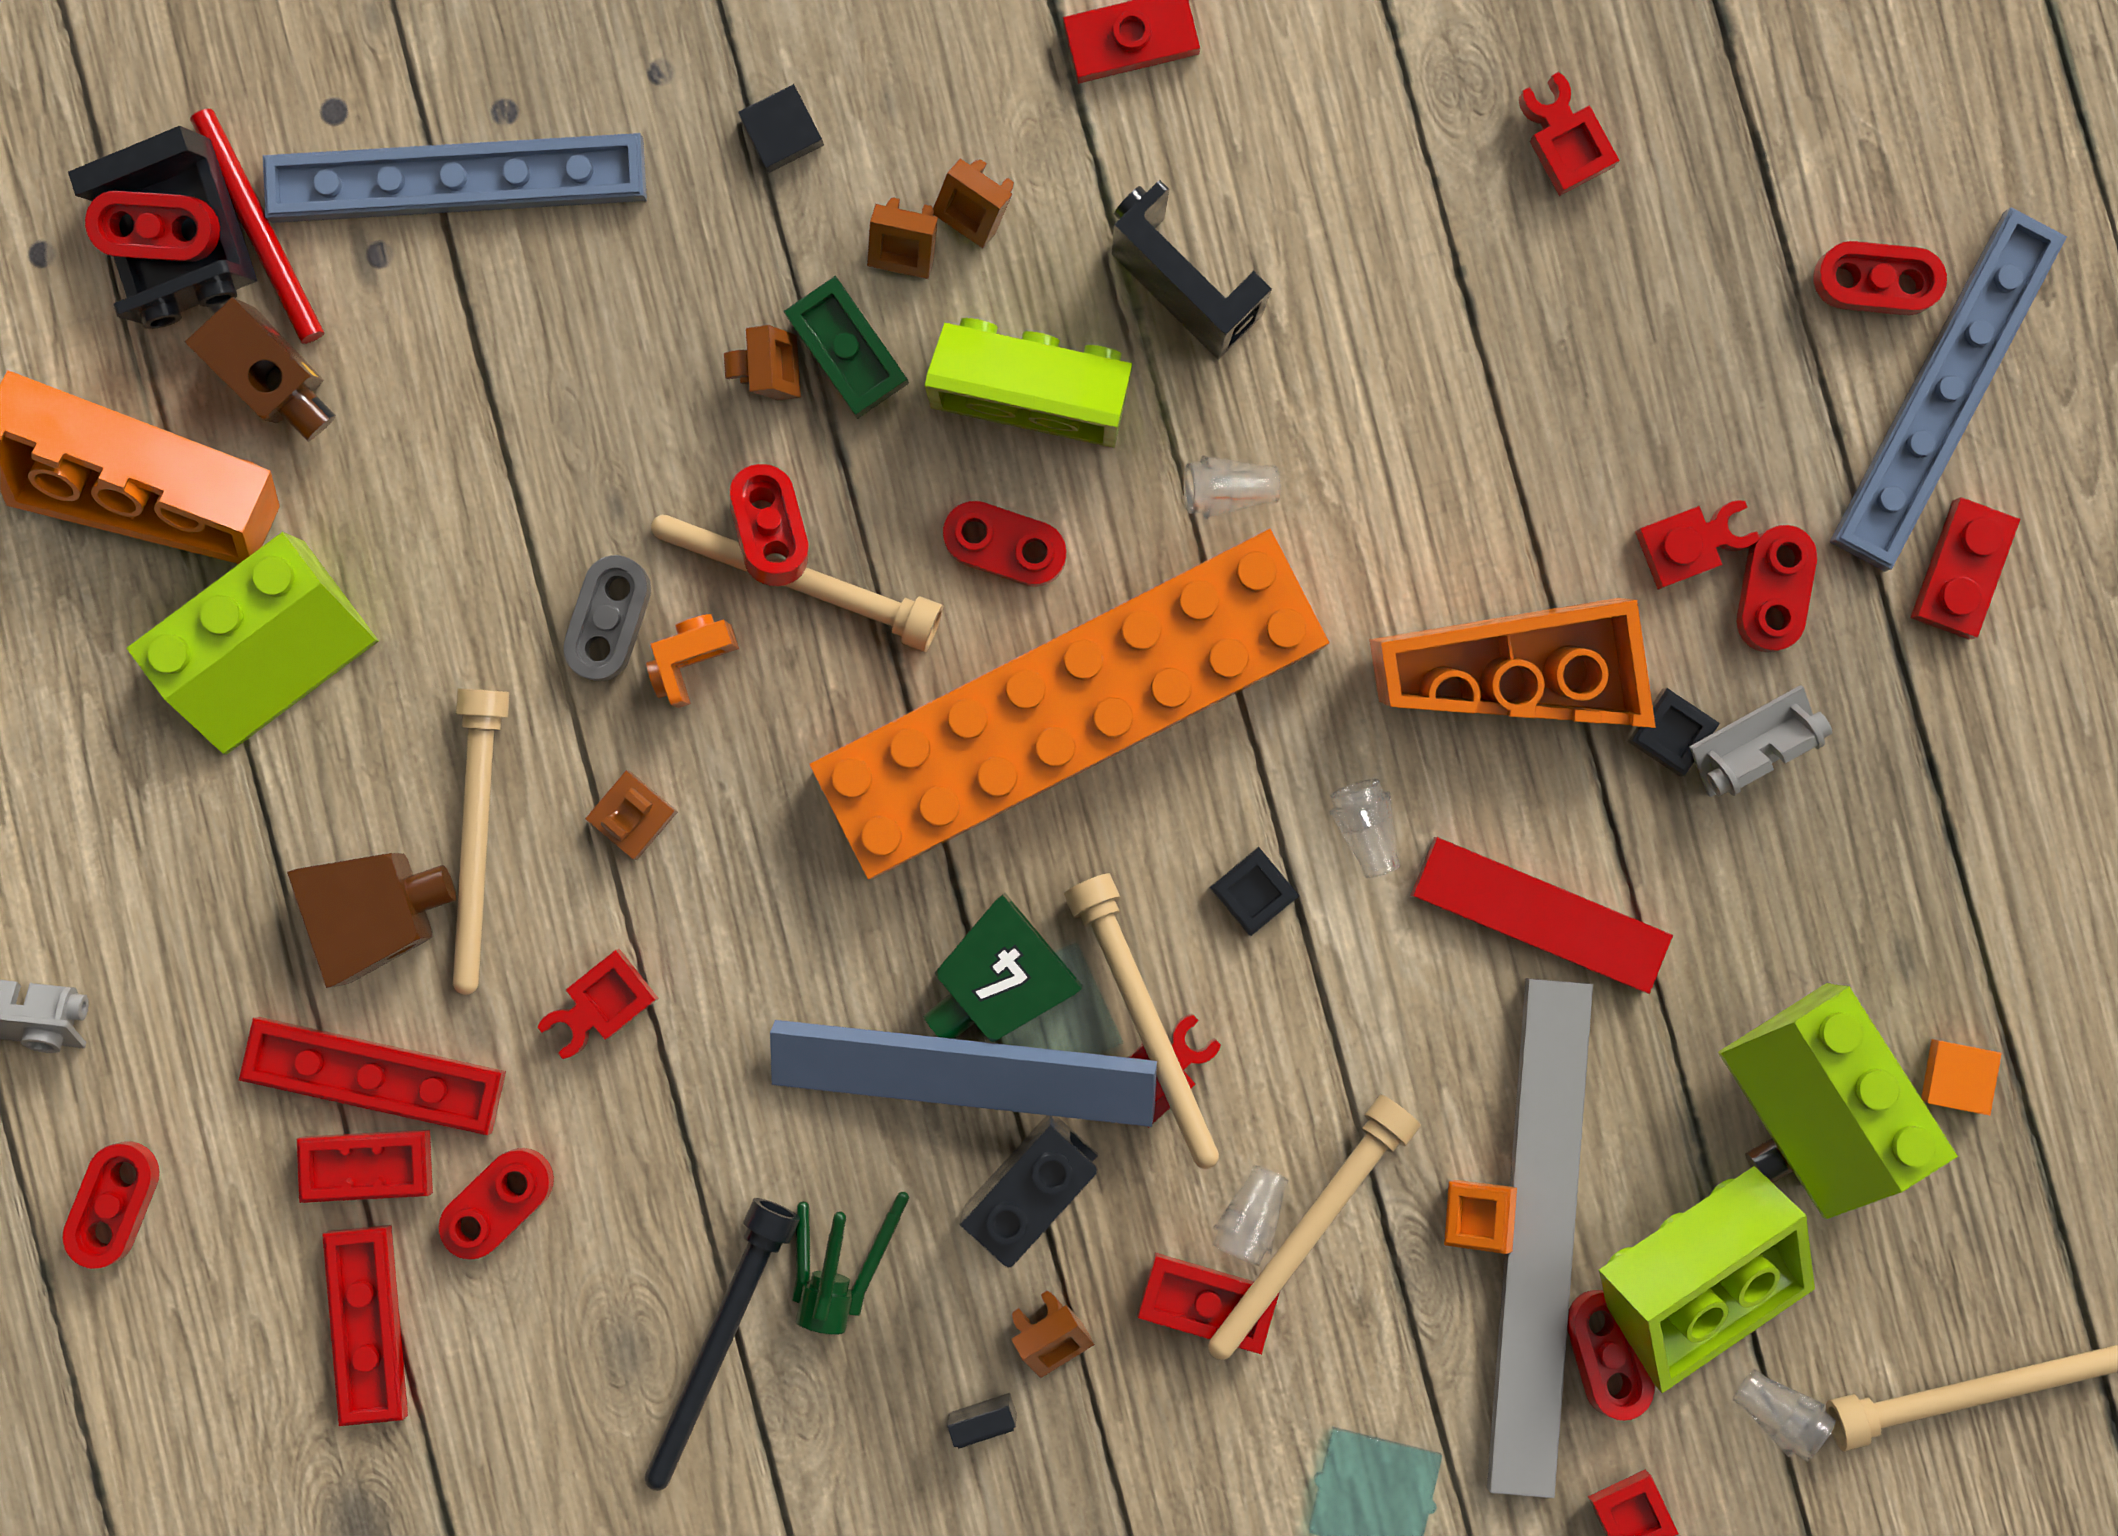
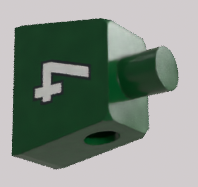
(999, 976)

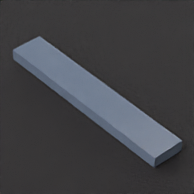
(454, 178)
(1948, 389)
(963, 1073)

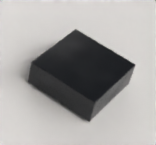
(781, 128)
(1677, 728)
(1254, 891)
(982, 1421)

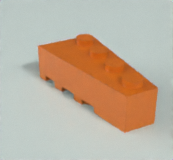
(127, 475)
(1539, 664)

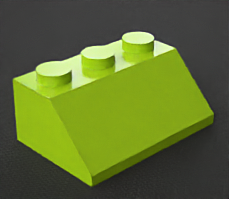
(1028, 382)
(253, 643)
(1837, 1102)
(1709, 1276)

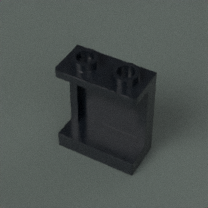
(174, 165)
(1175, 282)
(1029, 1190)

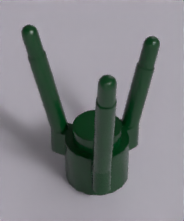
(825, 1298)

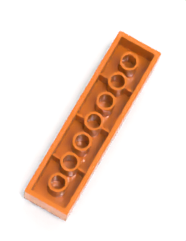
(1069, 704)

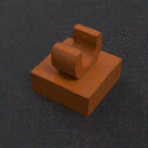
(972, 201)
(902, 239)
(768, 363)
(631, 815)
(1052, 1339)

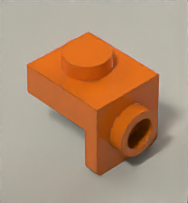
(696, 642)

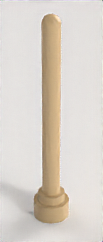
(911, 619)
(481, 715)
(1096, 905)
(1385, 1130)
(1862, 1419)

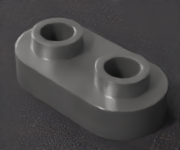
(602, 617)

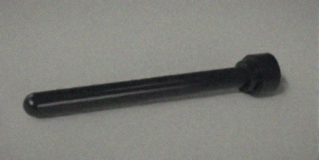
(767, 1229)

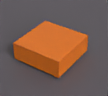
(1961, 1077)
(1480, 1216)

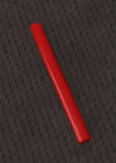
(260, 230)

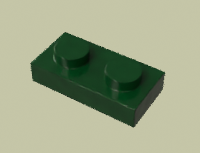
(846, 347)

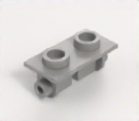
(1754, 742)
(44, 1019)

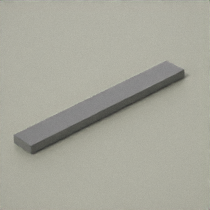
(1540, 1266)

